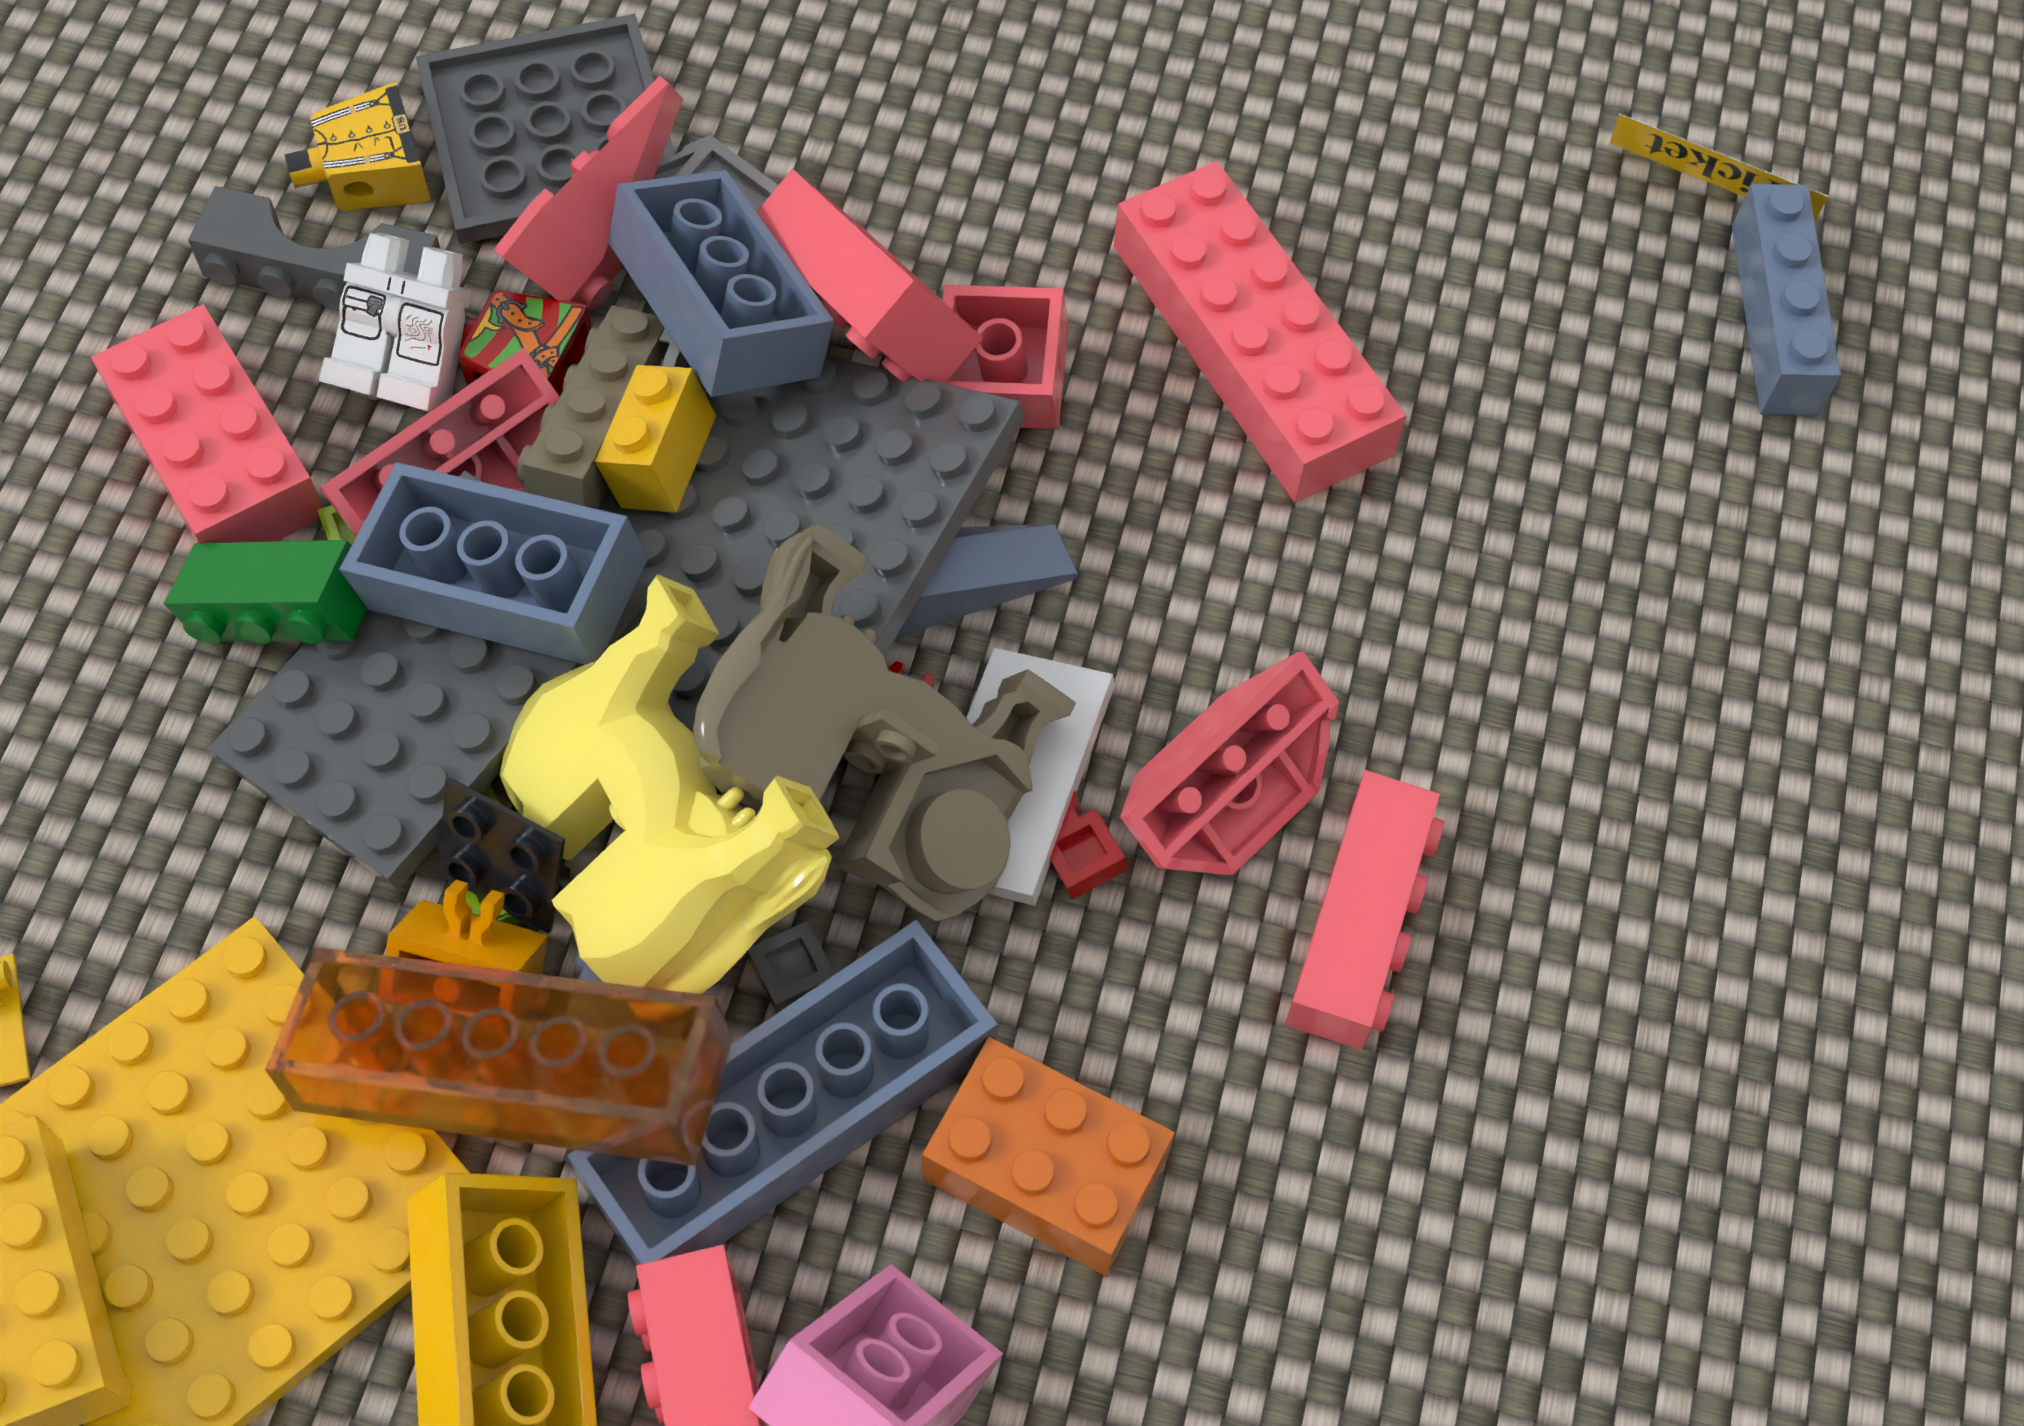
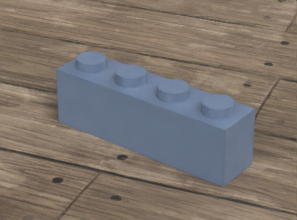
(1785, 300)

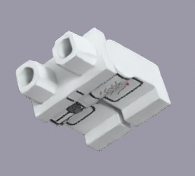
(399, 328)

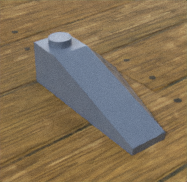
(988, 569)

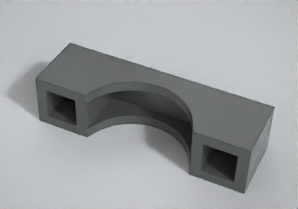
(245, 245)

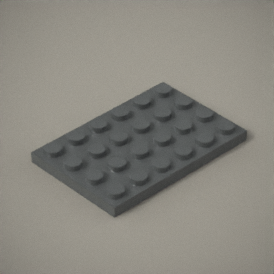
(377, 724)

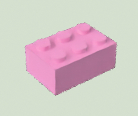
(878, 1361)

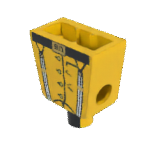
(363, 153)

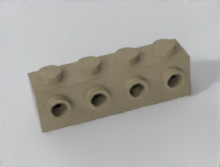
(573, 430)

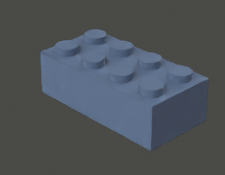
(719, 282)
(495, 563)

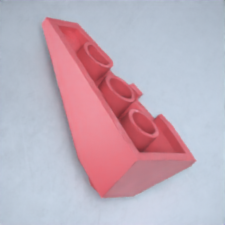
(565, 235)

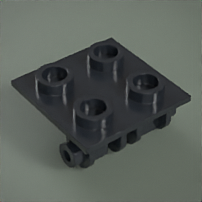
(501, 853)

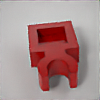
(1085, 851)

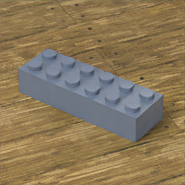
(800, 1098)

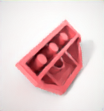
(471, 432)
(1235, 772)

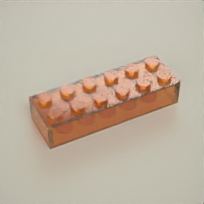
(503, 1055)

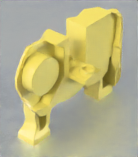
(693, 868)

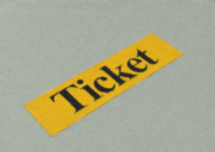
(1697, 160)

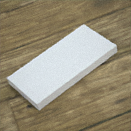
(1055, 764)

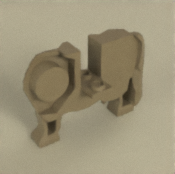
(814, 685)

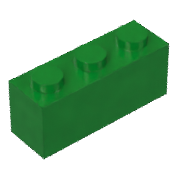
(266, 592)

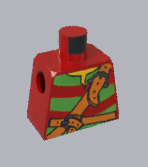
(547, 328)

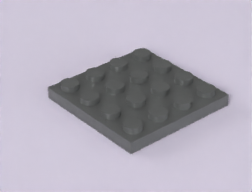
(523, 110)

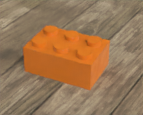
(1046, 1155)

